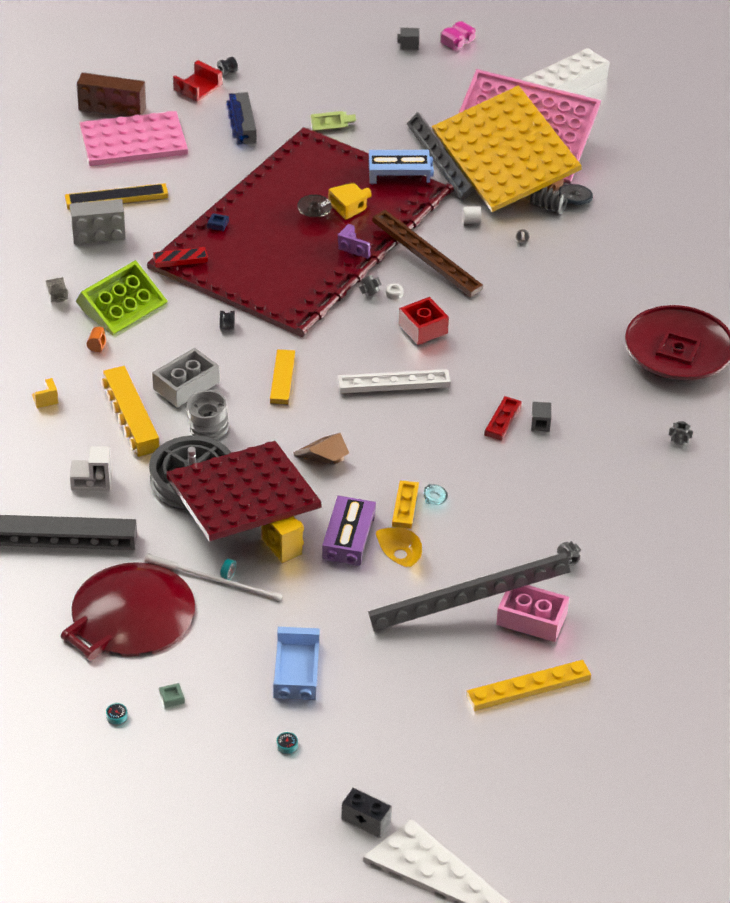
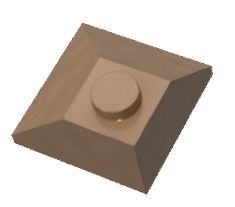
(325, 450)

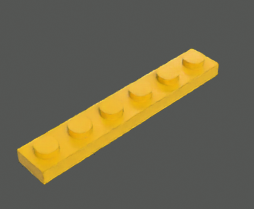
(528, 685)

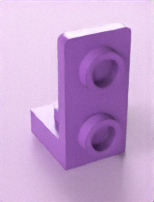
(348, 242)

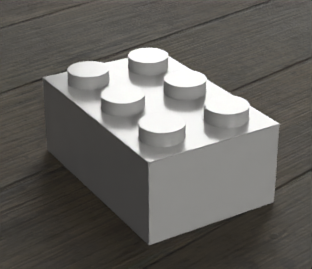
(97, 221)
(185, 377)

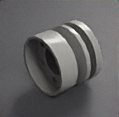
(208, 414)

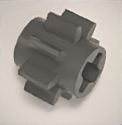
(370, 285)
(680, 432)
(572, 551)

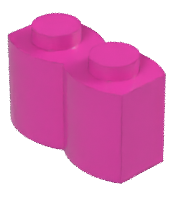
(457, 35)

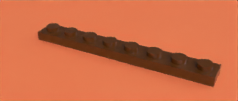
(427, 253)

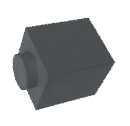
(408, 38)
(541, 416)

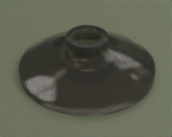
(314, 205)

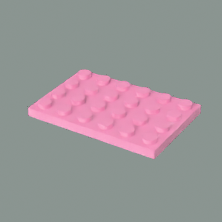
(133, 138)

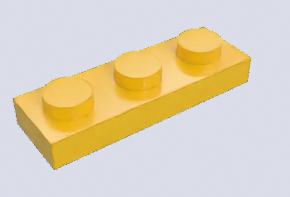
(405, 504)

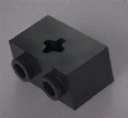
(366, 812)

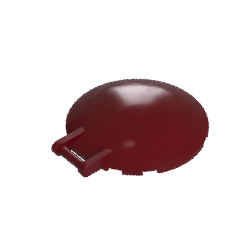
(130, 611)

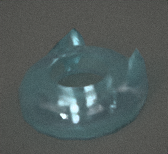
(435, 489)

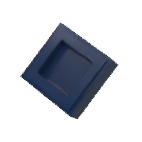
(218, 222)

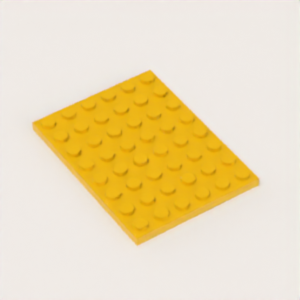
(506, 148)

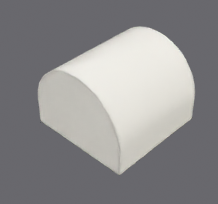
(472, 215)

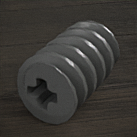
(549, 200)

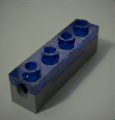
(241, 118)

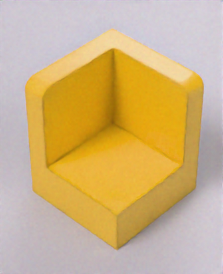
(46, 397)

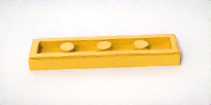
(282, 377)

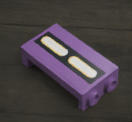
(348, 530)

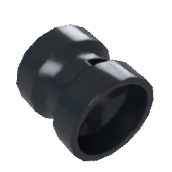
(227, 65)

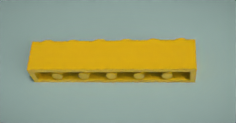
(130, 411)

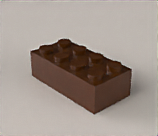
(111, 95)

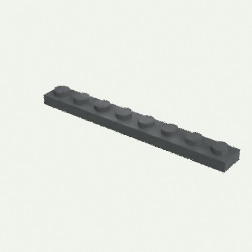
(441, 156)

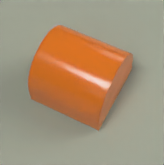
(96, 339)

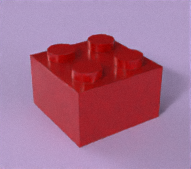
(423, 320)

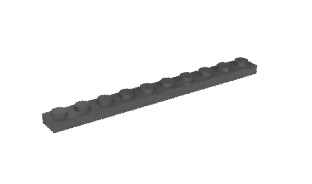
(469, 591)

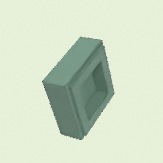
(171, 695)

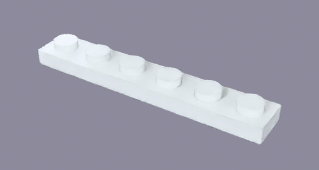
(393, 381)

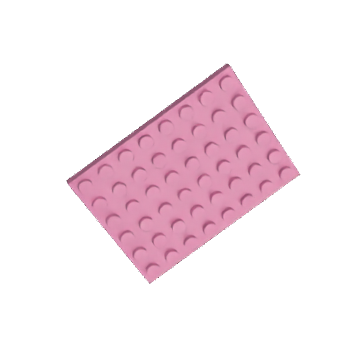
(566, 112)

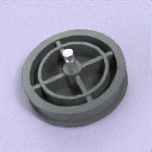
(178, 454)

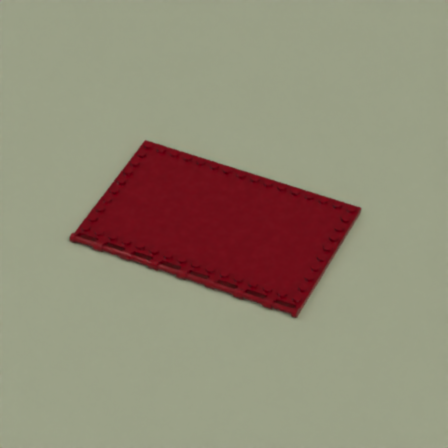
(289, 263)

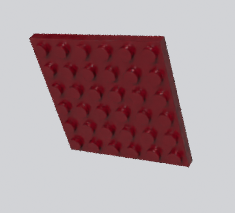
(243, 490)

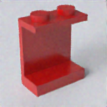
(199, 84)

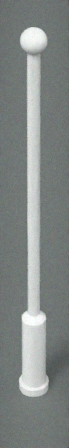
(174, 566)

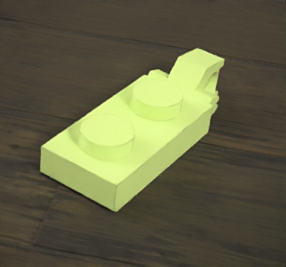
(331, 120)

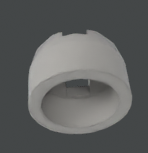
(519, 236)

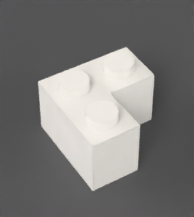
(92, 473)

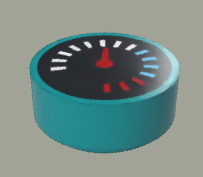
(228, 569)
(116, 713)
(287, 742)

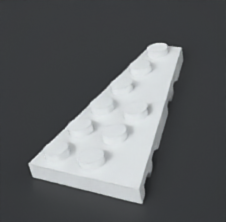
(430, 866)

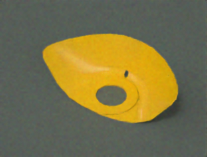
(399, 539)

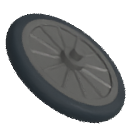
(576, 194)

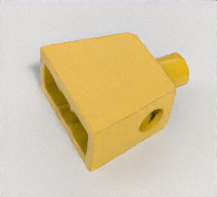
(349, 199)

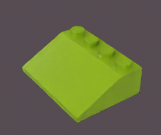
(121, 298)

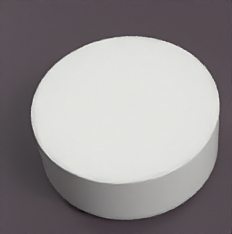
(394, 291)

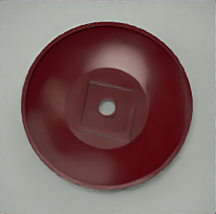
(660, 330)

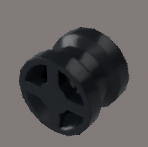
(227, 320)

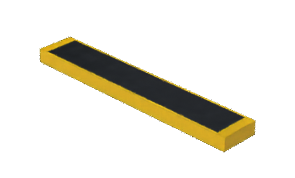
(128, 194)

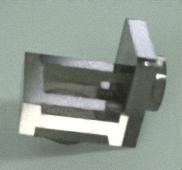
(56, 290)

